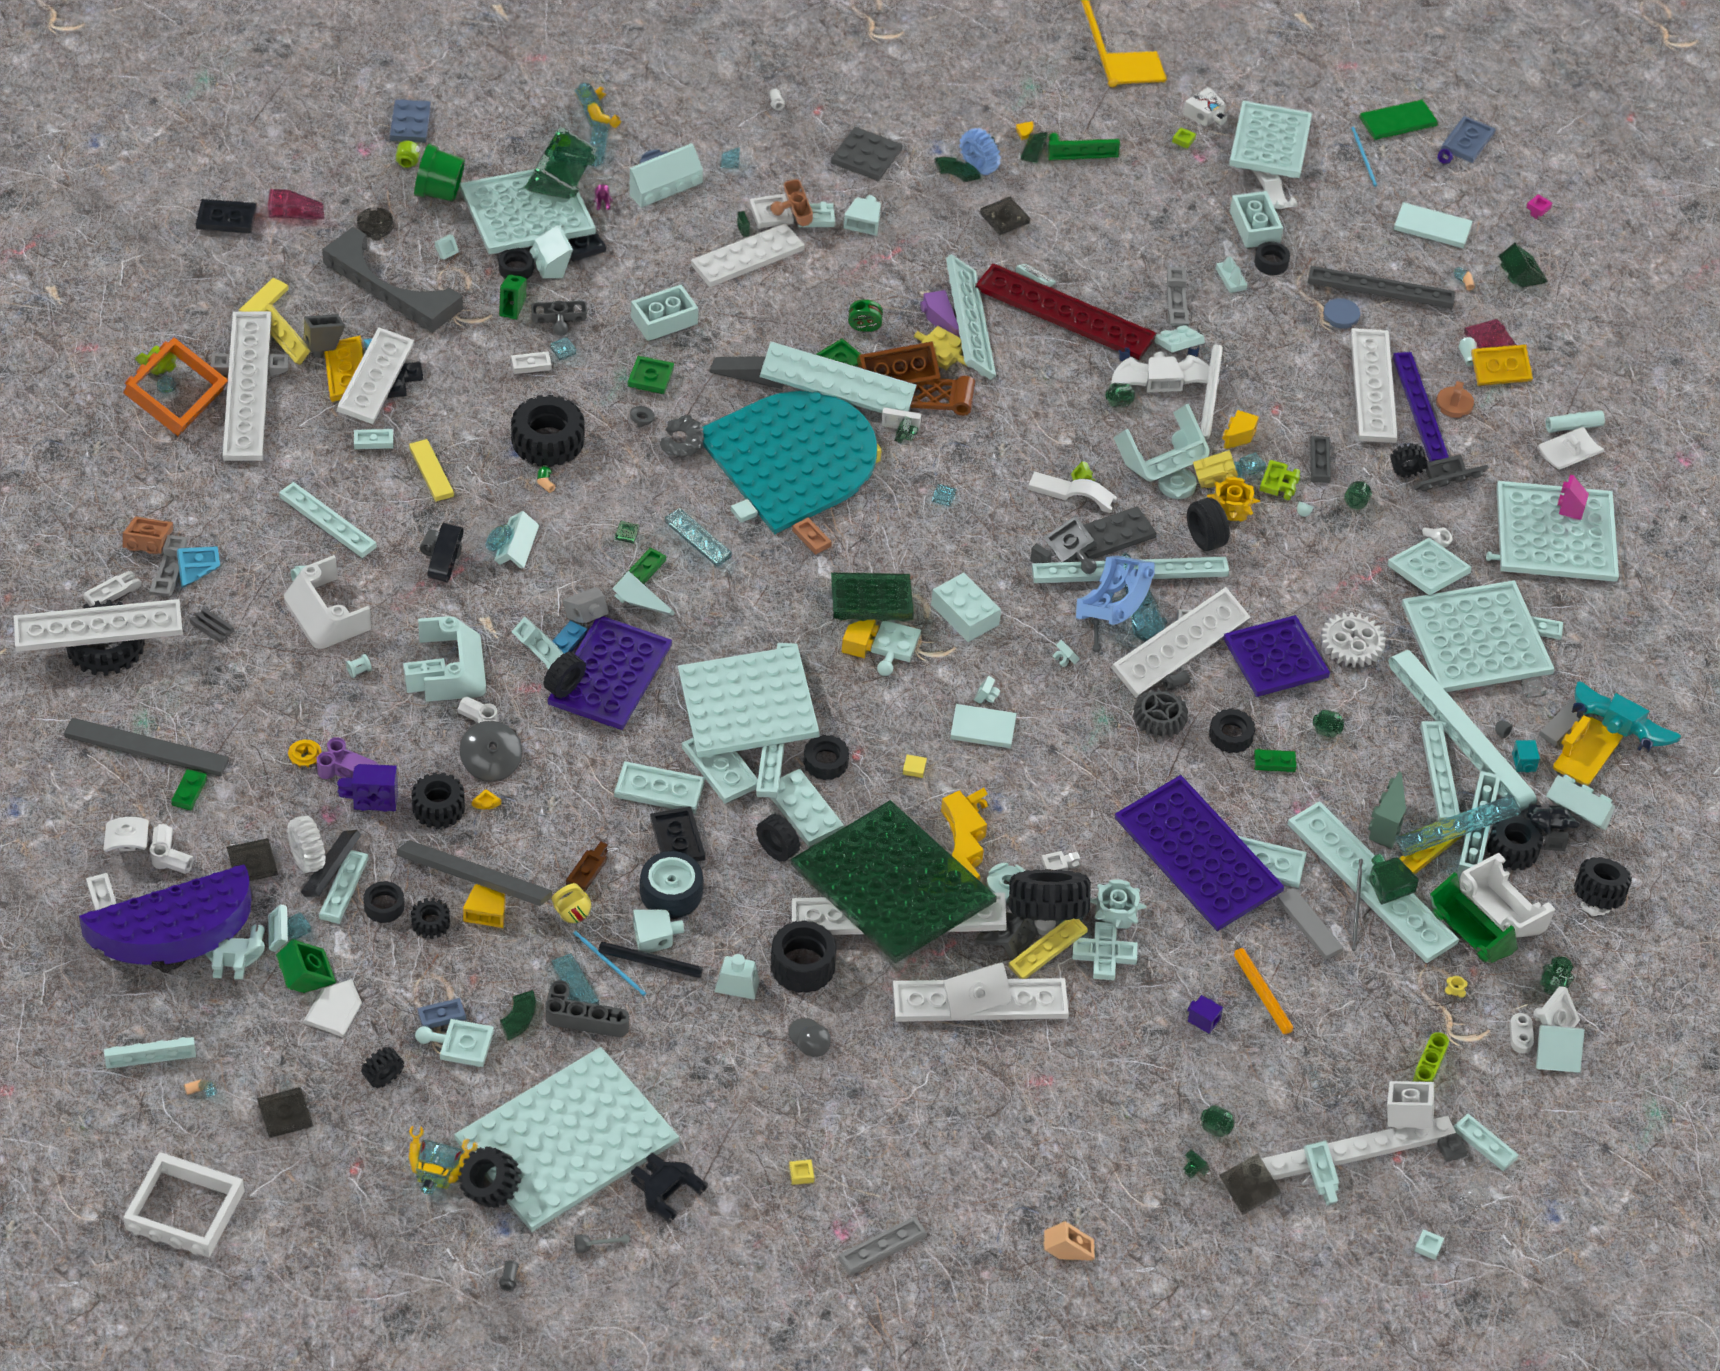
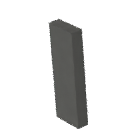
(1320, 459)

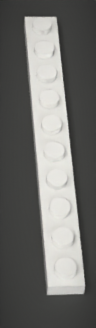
(1361, 1147)

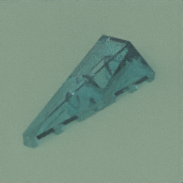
(1146, 619)

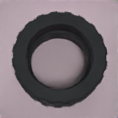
(803, 976)

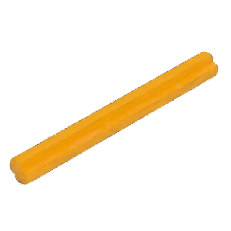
(1263, 991)

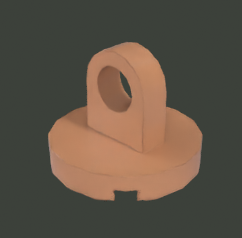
(1455, 401)

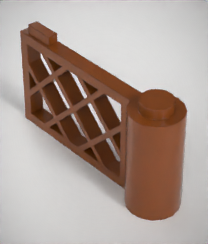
(959, 396)

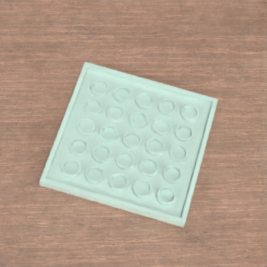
(516, 217)
(1551, 544)
(1477, 636)
(748, 701)

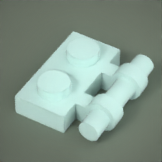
(822, 215)

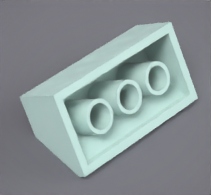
(665, 175)

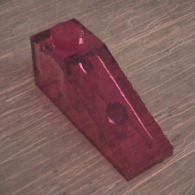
(289, 204)

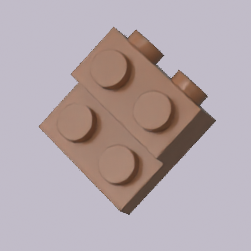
(146, 535)

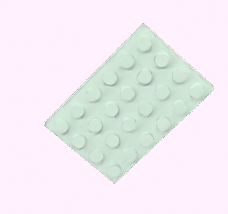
(1270, 139)

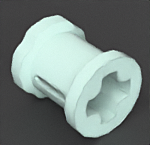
(353, 670)

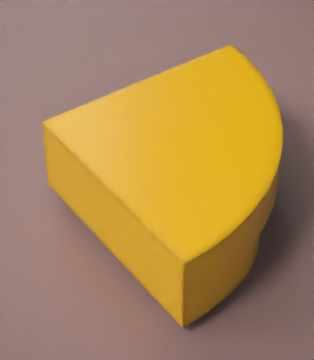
(1024, 129)
(486, 800)

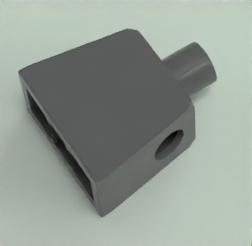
(322, 333)

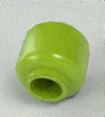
(407, 154)

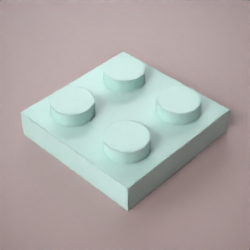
(1179, 339)

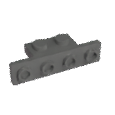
(1446, 470)

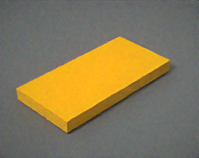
(342, 365)

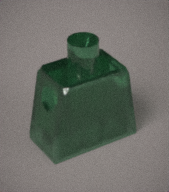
(1391, 879)

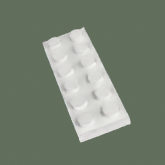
(747, 255)
(375, 375)

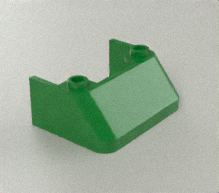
(1471, 922)

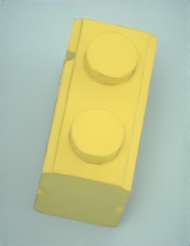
(1215, 469)

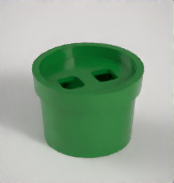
(439, 174)

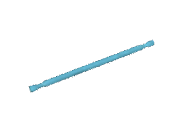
(1364, 156)
(633, 984)

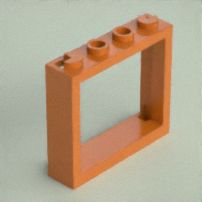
(156, 409)

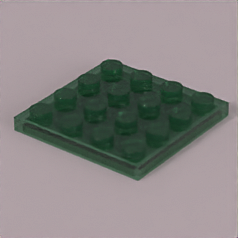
(872, 596)

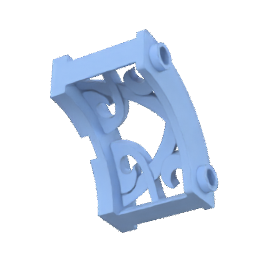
(1113, 579)

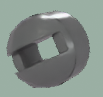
(1503, 728)

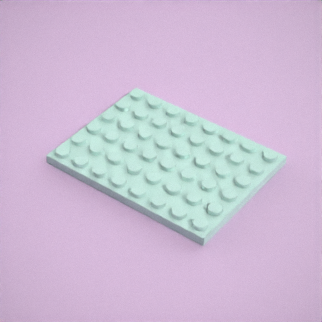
(571, 1136)

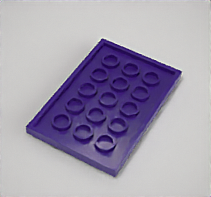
(617, 672)

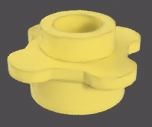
(1456, 981)

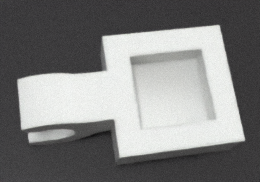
(1061, 862)

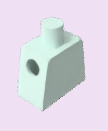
(863, 215)
(655, 930)
(738, 977)

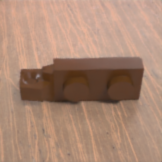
(588, 866)

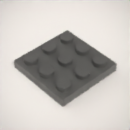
(866, 153)

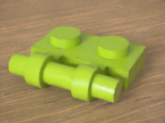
(1274, 476)

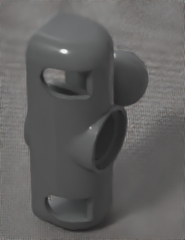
(559, 314)

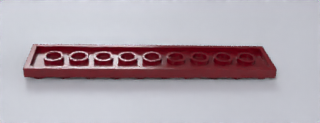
(1065, 311)

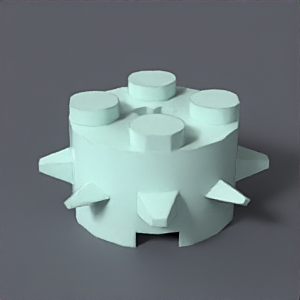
(1117, 904)

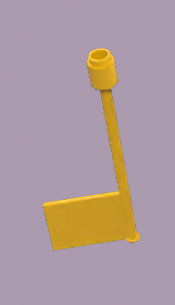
(1126, 66)

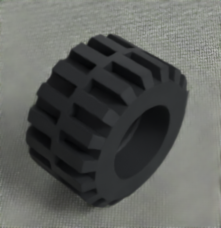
(438, 813)
(1518, 830)
(1602, 883)
(474, 1172)

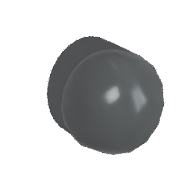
(810, 1037)

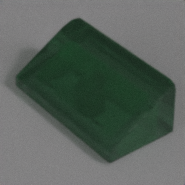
(1034, 147)

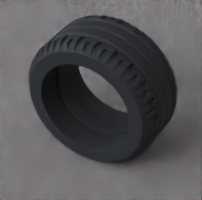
(1208, 524)

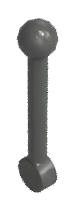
(1096, 647)

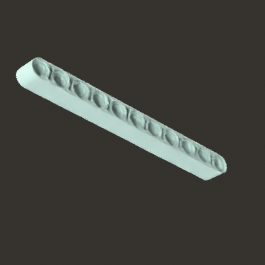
(1460, 727)

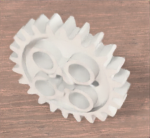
(1352, 639)

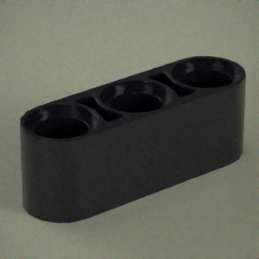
(445, 552)

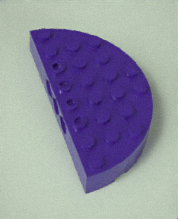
(173, 921)

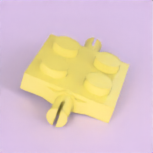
(946, 346)

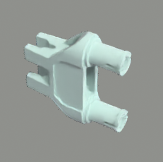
(237, 953)

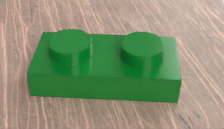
(1274, 760)
(189, 789)

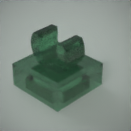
(905, 430)
(1195, 1164)

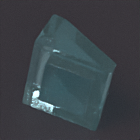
(731, 159)

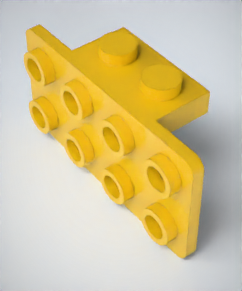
(1586, 750)

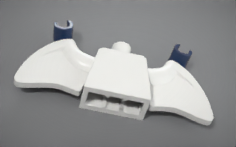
(1161, 372)

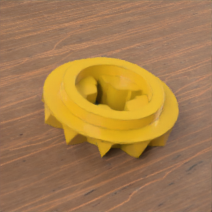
(301, 747)

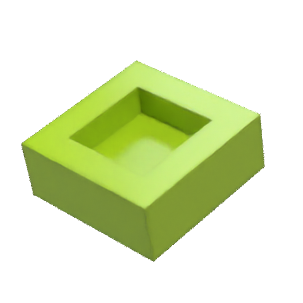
(1184, 138)

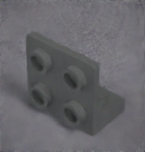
(1016, 937)

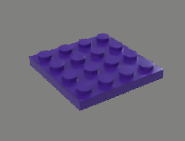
(1276, 655)

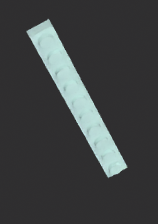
(1163, 569)
(771, 762)

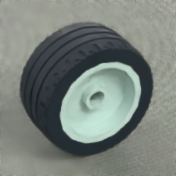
(671, 883)

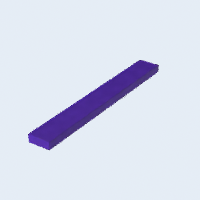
(1420, 406)

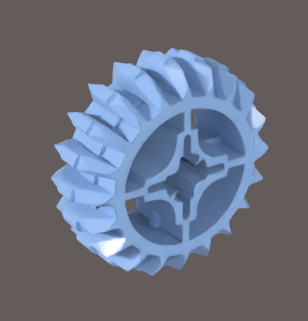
(980, 150)

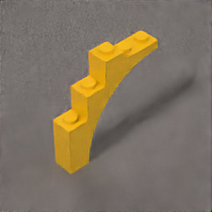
(967, 830)

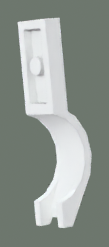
(1273, 186)
(1063, 489)
(101, 892)

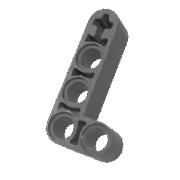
(591, 1018)

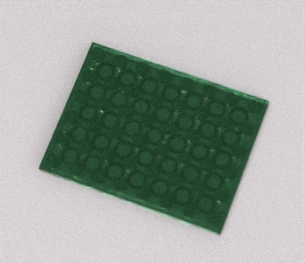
(893, 881)

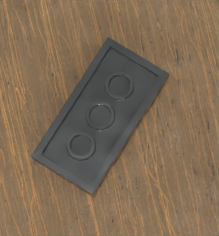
(1119, 532)

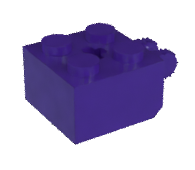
(371, 787)

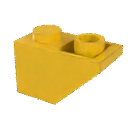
(1241, 429)
(859, 637)

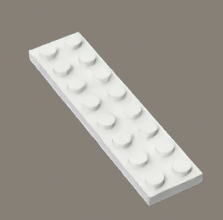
(1373, 385)
(97, 625)
(1180, 642)
(1028, 1000)

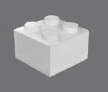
(1410, 1104)

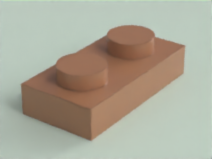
(811, 536)

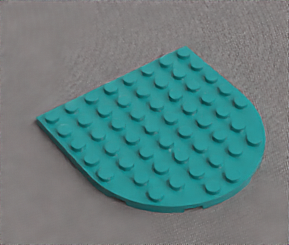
(793, 454)

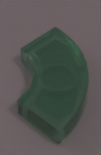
(952, 166)
(521, 1015)

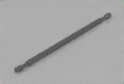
(1357, 903)

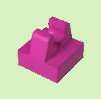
(1538, 206)

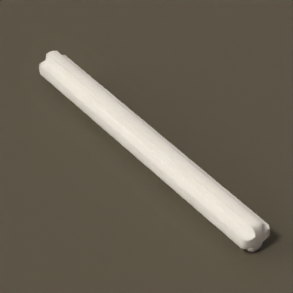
(1211, 390)

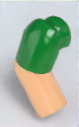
(542, 479)

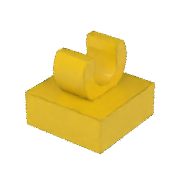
(976, 797)

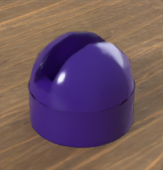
(1443, 160)

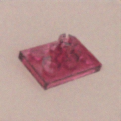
(1489, 334)

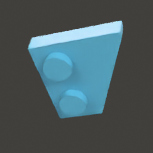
(196, 563)

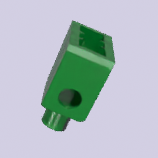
(512, 290)

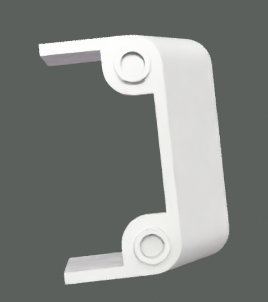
(322, 624)

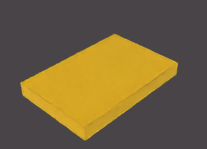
(1501, 365)

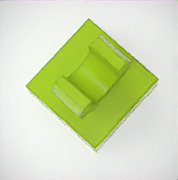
(1082, 471)

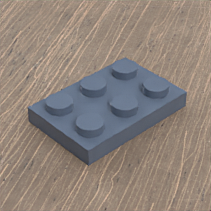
(410, 120)

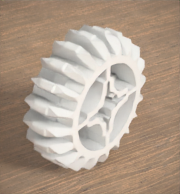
(306, 844)

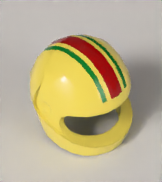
(573, 907)

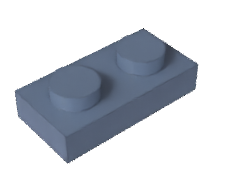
(441, 1013)

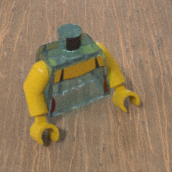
(591, 107)
(436, 1163)

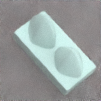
(1231, 275)

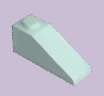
(637, 594)

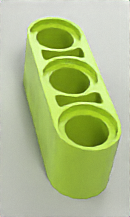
(1434, 1053)

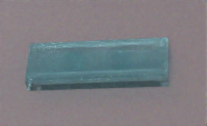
(569, 971)

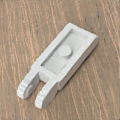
(112, 588)

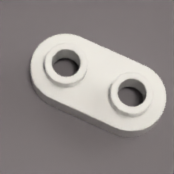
(1521, 1031)

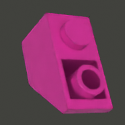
(1573, 500)

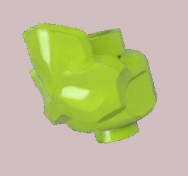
(167, 364)

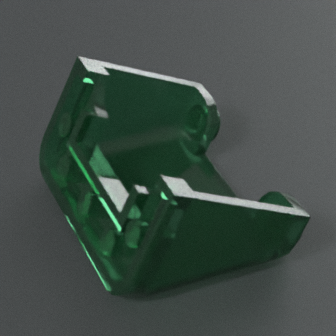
(562, 165)

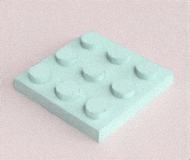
(1429, 566)

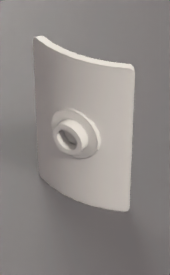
(1569, 448)
(126, 834)
(977, 991)

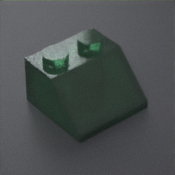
(1521, 267)

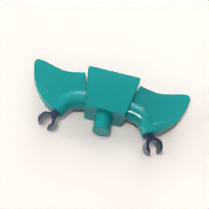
(1622, 717)

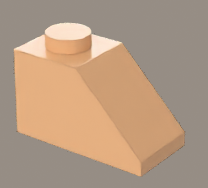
(1068, 1243)

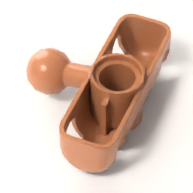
(797, 201)

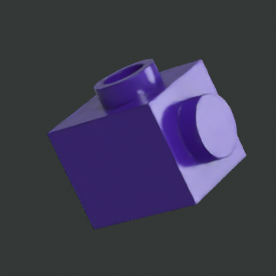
(1204, 1013)

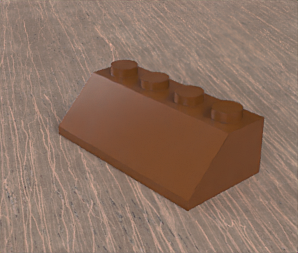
(906, 363)

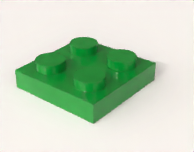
(650, 374)

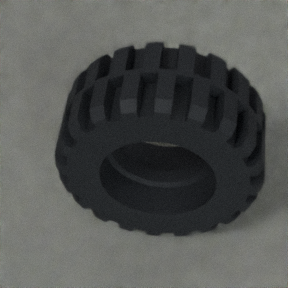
(547, 413)
(1049, 895)

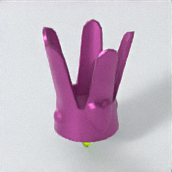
(602, 193)

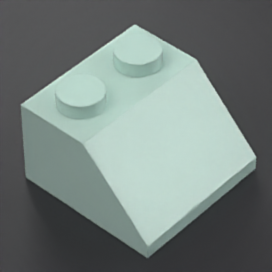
(552, 253)

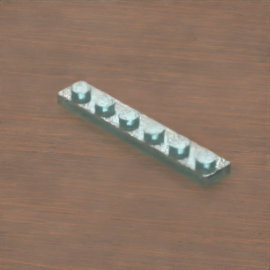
(1458, 825)

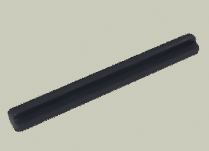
(650, 959)

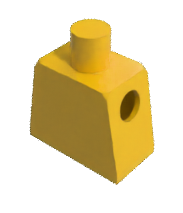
(485, 907)

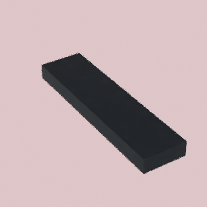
(333, 860)

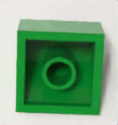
(305, 967)

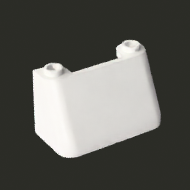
(1489, 889)

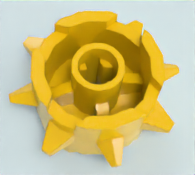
(1235, 498)

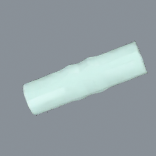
(1575, 421)

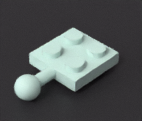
(894, 642)
(463, 1042)

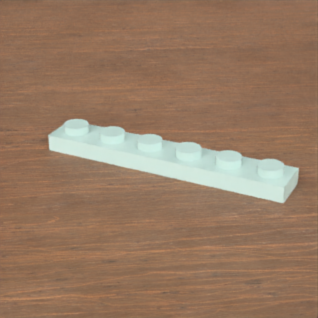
(327, 519)
(1439, 769)

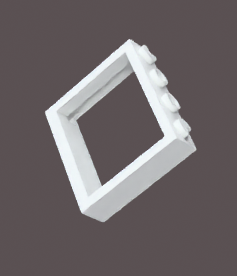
(195, 1174)

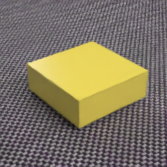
(914, 766)
(801, 1172)

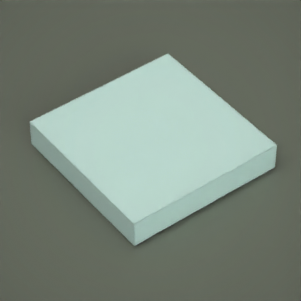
(1560, 1048)

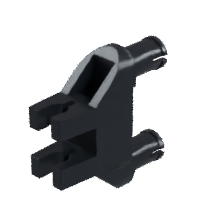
(663, 1183)

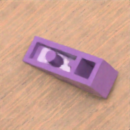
(939, 311)

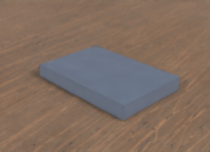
(1468, 139)

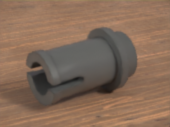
(1171, 682)
(508, 1279)

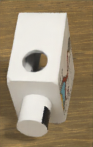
(1205, 108)

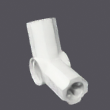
(477, 711)
(165, 857)

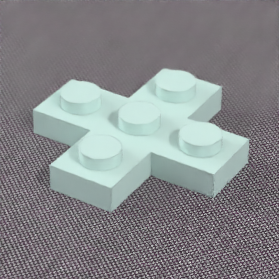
(1104, 951)

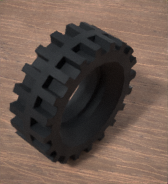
(107, 659)

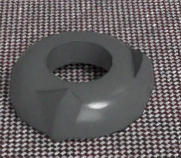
(644, 411)

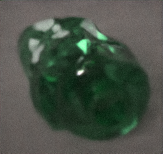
(1557, 974)

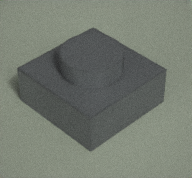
(1040, 554)

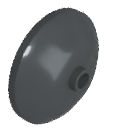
(489, 763)

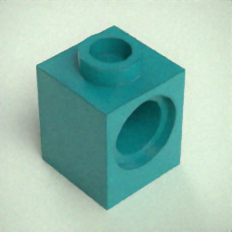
(1525, 756)

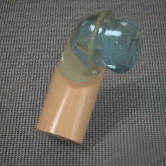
(1465, 277)
(199, 1085)

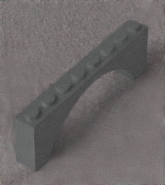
(426, 308)

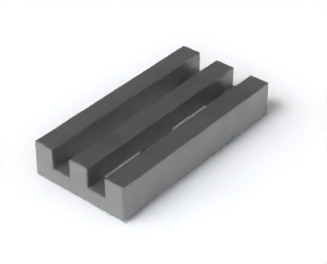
(214, 623)

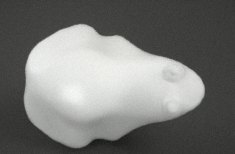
(1439, 535)

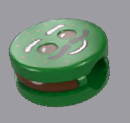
(865, 315)

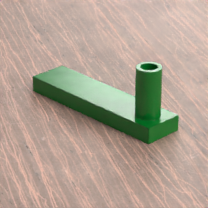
(1082, 148)

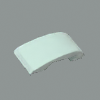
(537, 641)

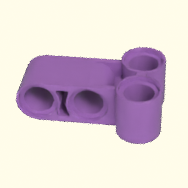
(339, 760)

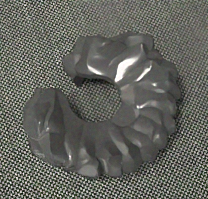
(691, 444)

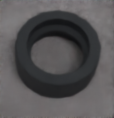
(516, 254)
(1268, 267)
(383, 888)

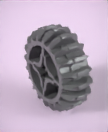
(1159, 717)

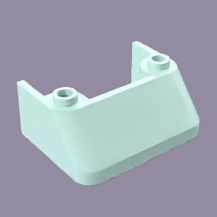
(1188, 446)
(462, 677)

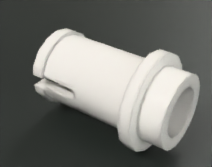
(777, 101)

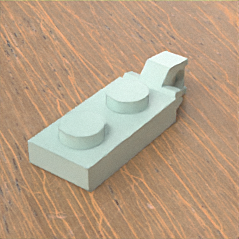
(1322, 1170)

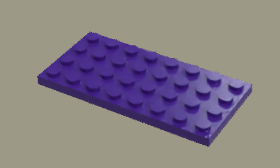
(1199, 852)

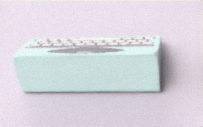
(1029, 272)

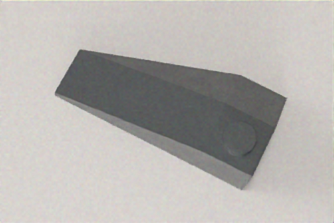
(742, 368)

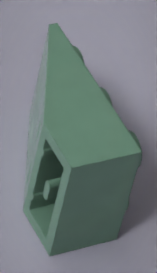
(1390, 814)

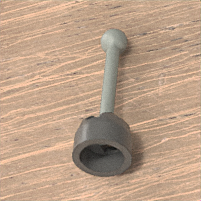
(583, 1242)

